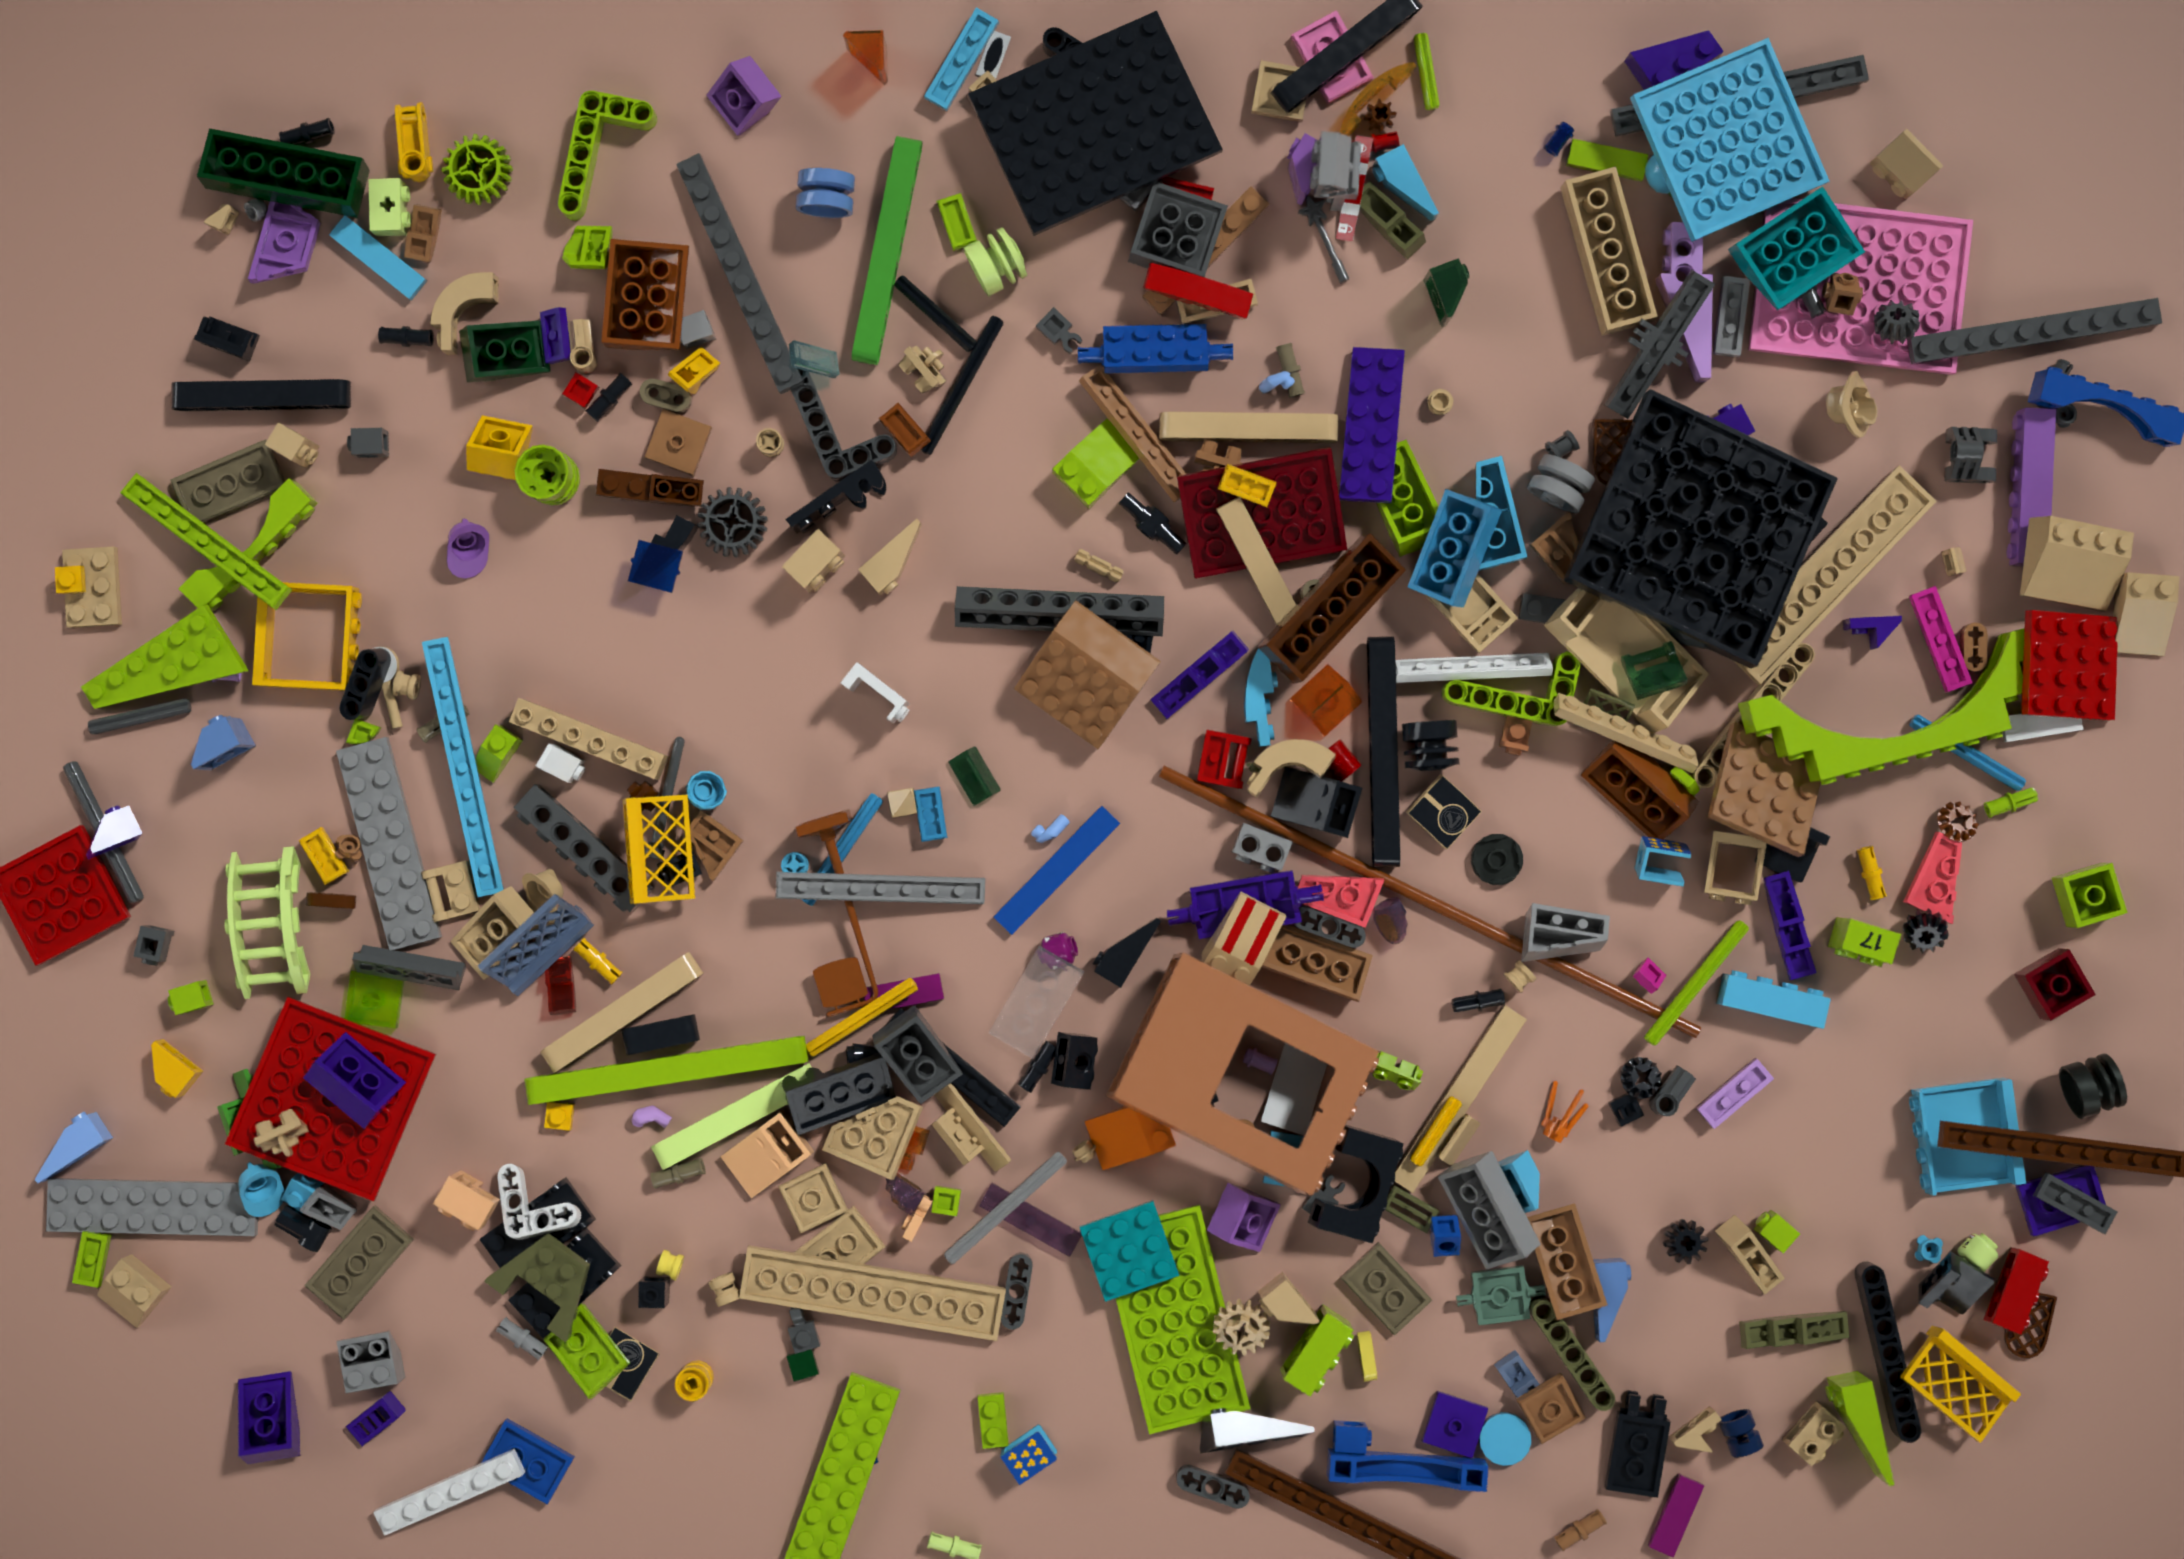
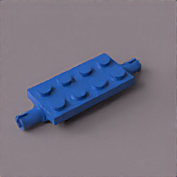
(1155, 349)

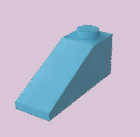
(1403, 180)

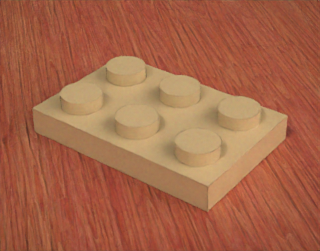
(102, 600)

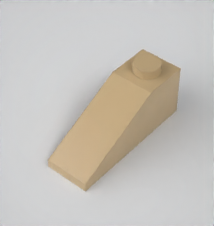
(888, 564)
(1749, 1254)

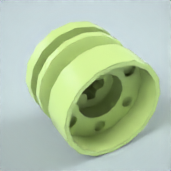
(995, 261)

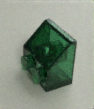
(1445, 288)

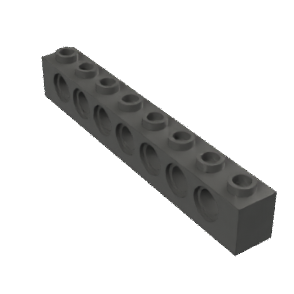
(1044, 609)

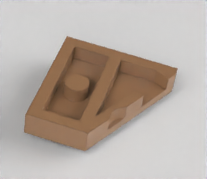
(1557, 545)
(713, 843)

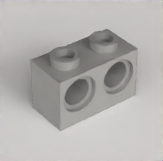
(1263, 841)

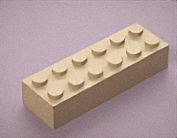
(1608, 251)

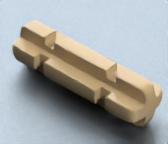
(1098, 565)

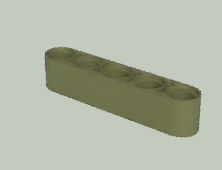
(1580, 1362)

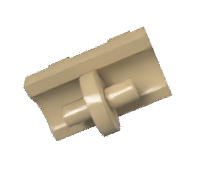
(928, 365)
(282, 1137)

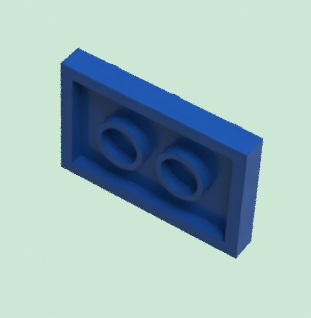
(541, 1459)

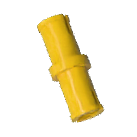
(1871, 872)
(597, 961)

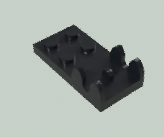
(848, 488)
(837, 1093)
(505, 1248)
(541, 1310)

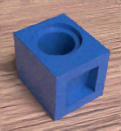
(1445, 1235)
(1351, 1437)

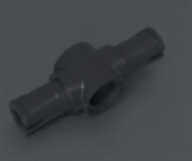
(1152, 523)

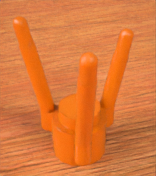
(1559, 1128)

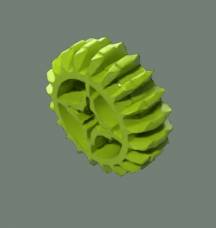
(457, 174)

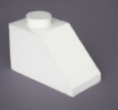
(561, 763)

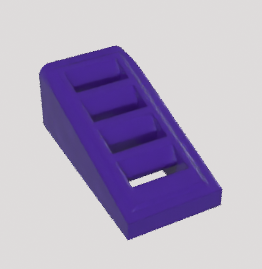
(389, 1408)

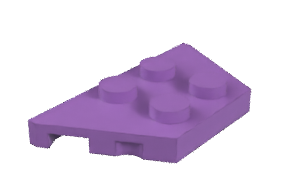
(284, 243)

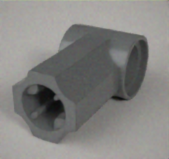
(1674, 1090)

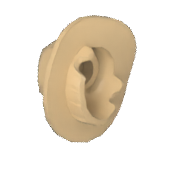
(1852, 405)

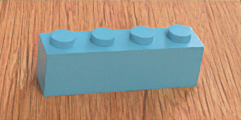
(1773, 1000)

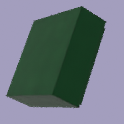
(803, 1365)

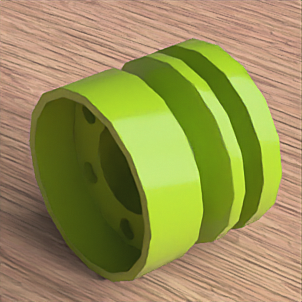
(534, 469)

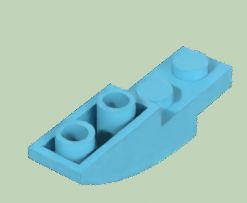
(1256, 708)

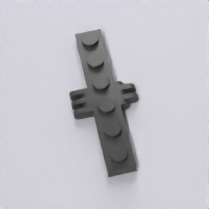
(1659, 344)

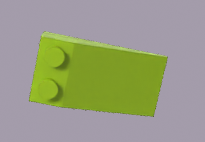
(1412, 504)
(1857, 1406)

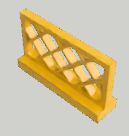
(636, 854)
(1967, 1363)

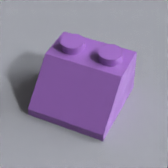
(743, 94)
(1301, 166)
(1243, 1217)

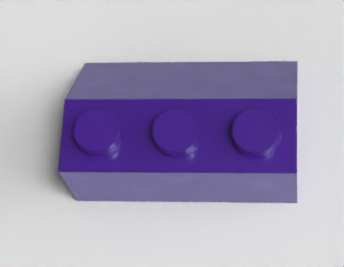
(354, 1080)

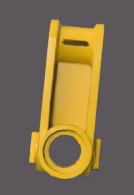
(413, 142)

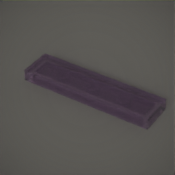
(1034, 1221)

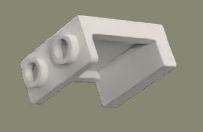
(859, 673)

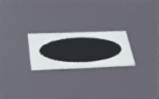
(993, 54)

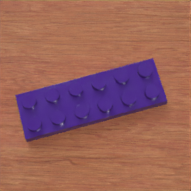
(1372, 425)

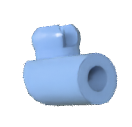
(1274, 380)
(1052, 831)

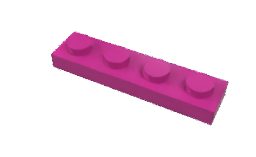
(1940, 639)

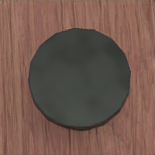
(1497, 859)

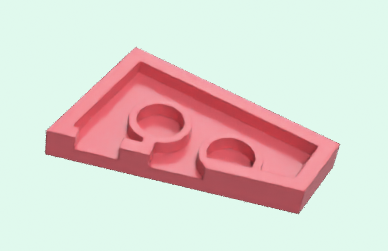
(1936, 878)
(1345, 896)

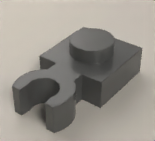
(1056, 328)
(1325, 1194)

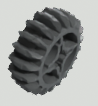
(730, 534)

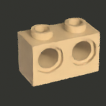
(293, 445)

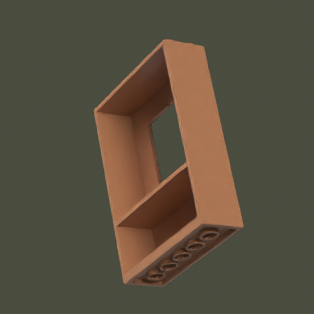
(1188, 1046)

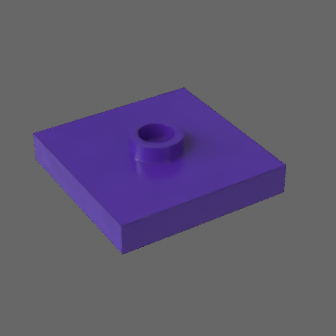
(1455, 1424)

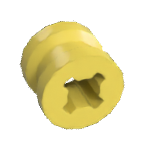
(670, 1265)

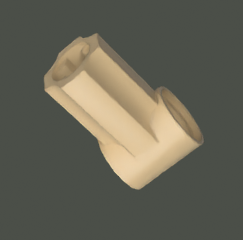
(582, 344)

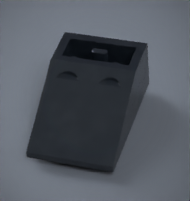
(1316, 802)

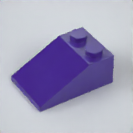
(267, 1418)

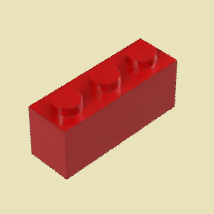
(2016, 1291)

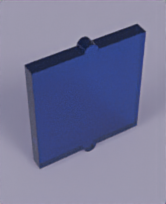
(655, 566)

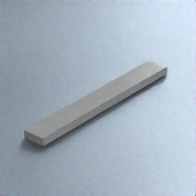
(880, 888)

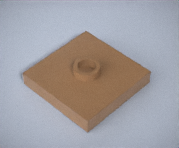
(678, 442)
(1551, 1408)

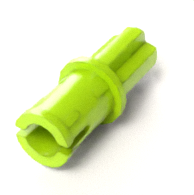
(2010, 802)

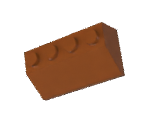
(1640, 789)

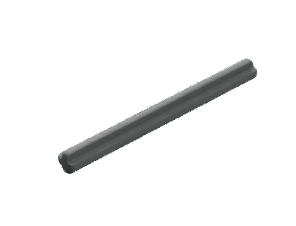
(94, 816)

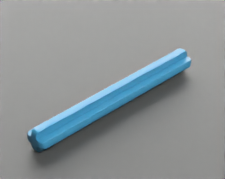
(1979, 759)
(851, 834)

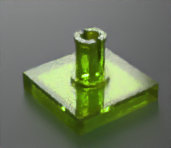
(374, 1000)

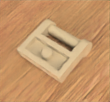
(459, 888)

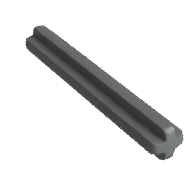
(139, 716)

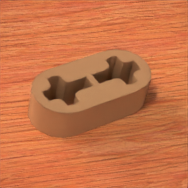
(1979, 647)

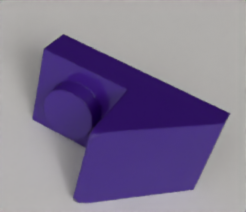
(1878, 627)

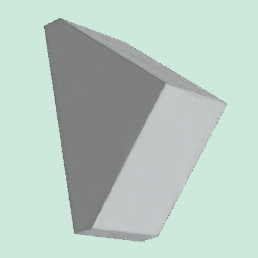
(328, 1207)

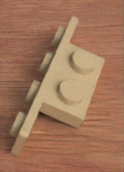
(966, 1132)

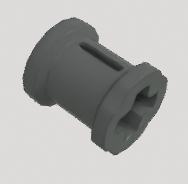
(1562, 445)

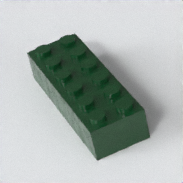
(283, 173)

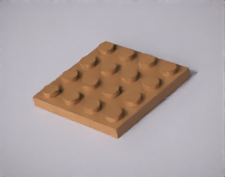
(1763, 792)

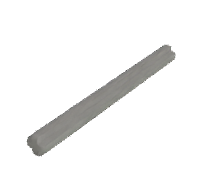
(1004, 1208)

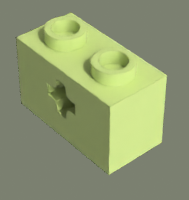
(381, 195)

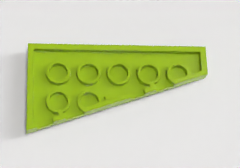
(179, 657)

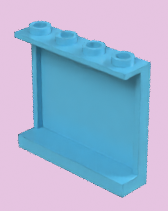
(1975, 1103)

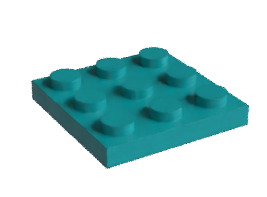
(1129, 1250)

